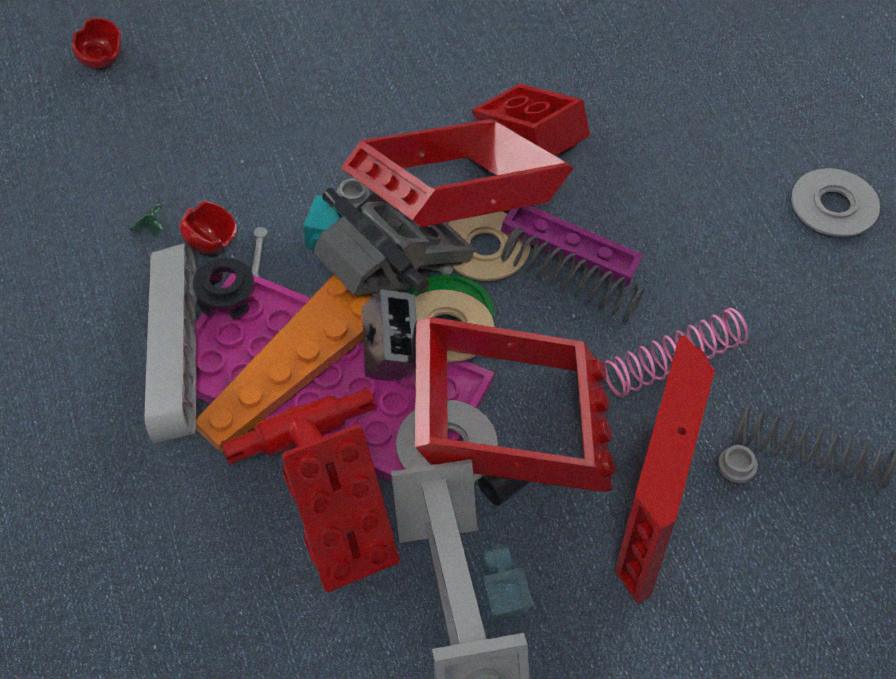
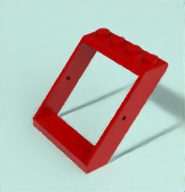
(522, 170)
(440, 335)
(665, 470)

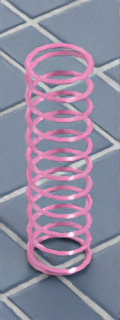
(726, 328)

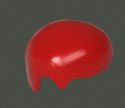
(97, 43)
(208, 228)

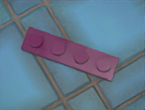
(576, 240)

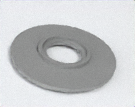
(856, 220)
(462, 418)

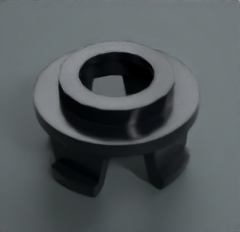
(231, 298)

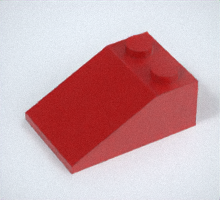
(538, 115)

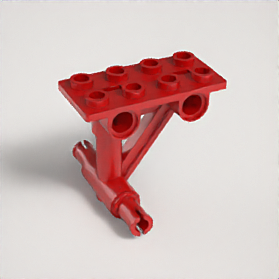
(330, 483)

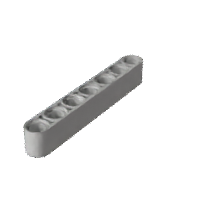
(171, 345)

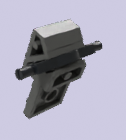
(384, 247)

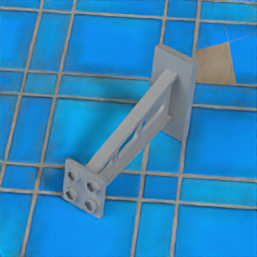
(437, 506)

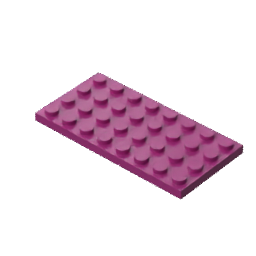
(230, 345)

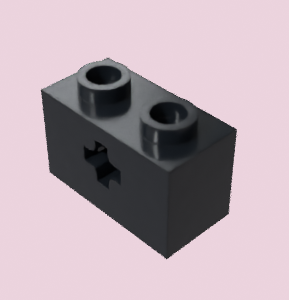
(389, 334)

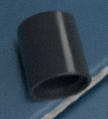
(500, 489)

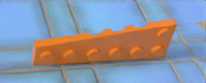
(297, 354)

